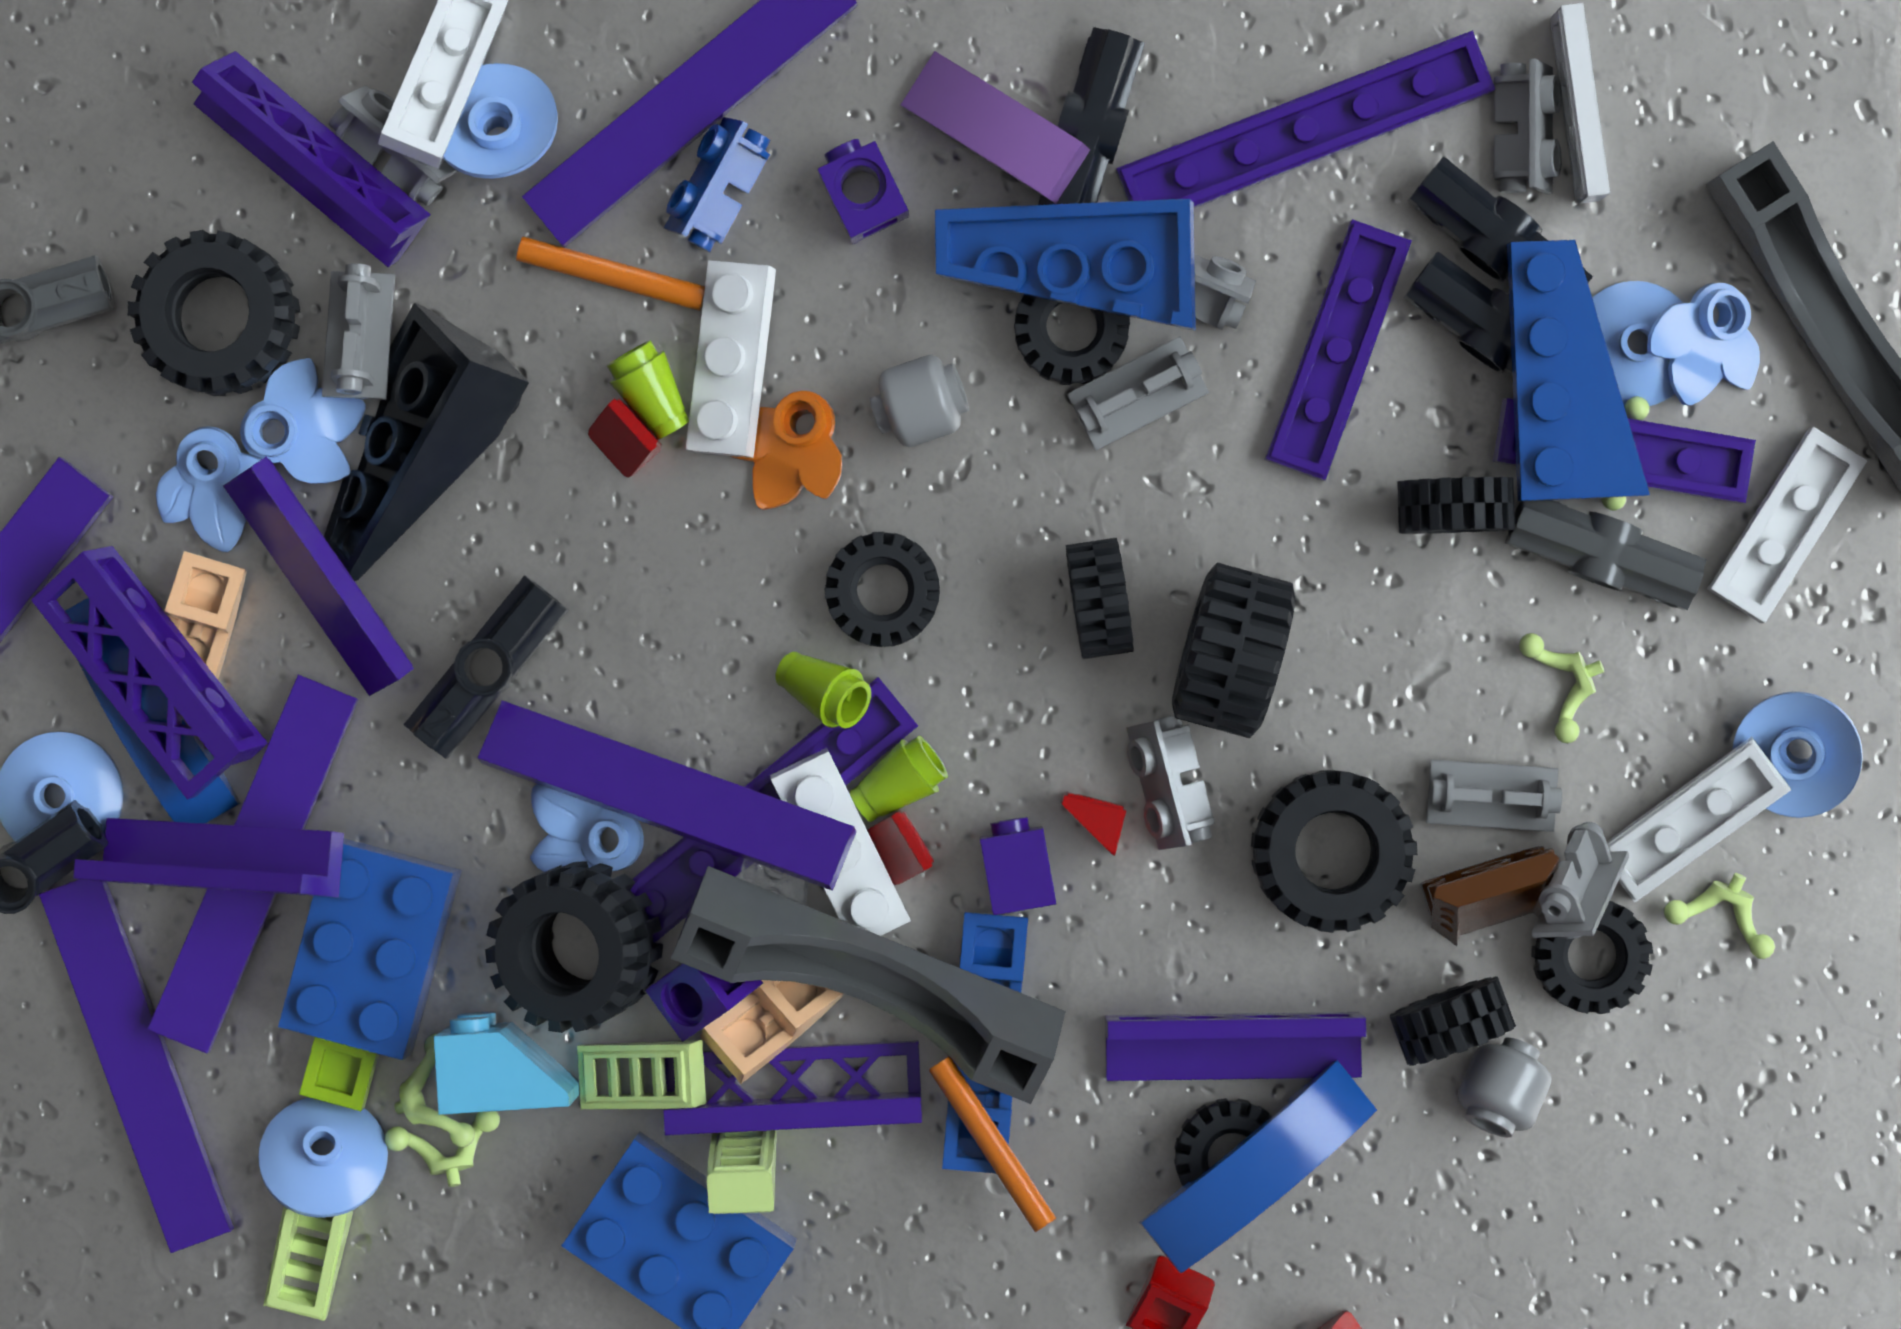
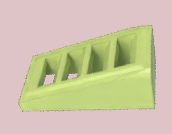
(687, 1071)
(742, 1172)
(297, 1299)

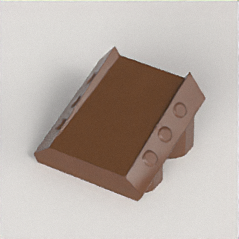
(1489, 892)

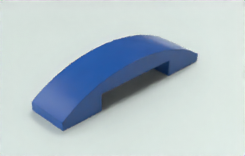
(215, 798)
(996, 951)
(1259, 1168)

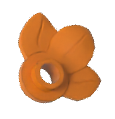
(793, 460)

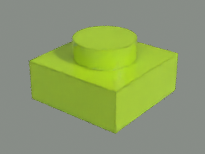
(339, 1074)

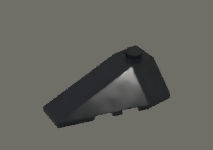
(438, 417)

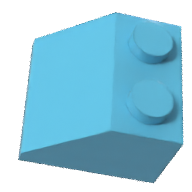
(496, 1068)

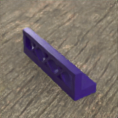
(309, 157)
(167, 658)
(218, 857)
(1231, 1045)
(807, 1111)

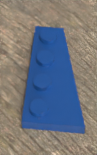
(1089, 255)
(1565, 393)

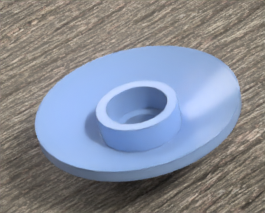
(508, 99)
(1627, 309)
(1836, 747)
(63, 759)
(322, 1183)

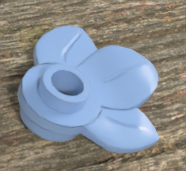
(1703, 350)
(310, 423)
(199, 492)
(577, 830)

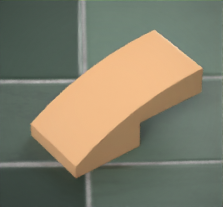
(206, 605)
(766, 1024)

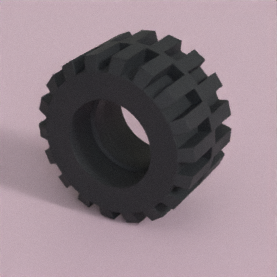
(161, 301)
(1233, 650)
(1388, 863)
(531, 968)

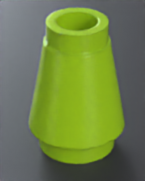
(649, 388)
(825, 689)
(899, 779)

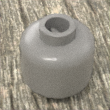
(919, 401)
(1504, 1087)

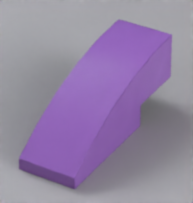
(995, 127)

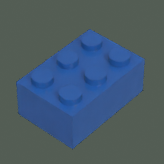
(371, 951)
(663, 1246)

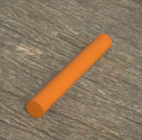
(610, 273)
(992, 1144)

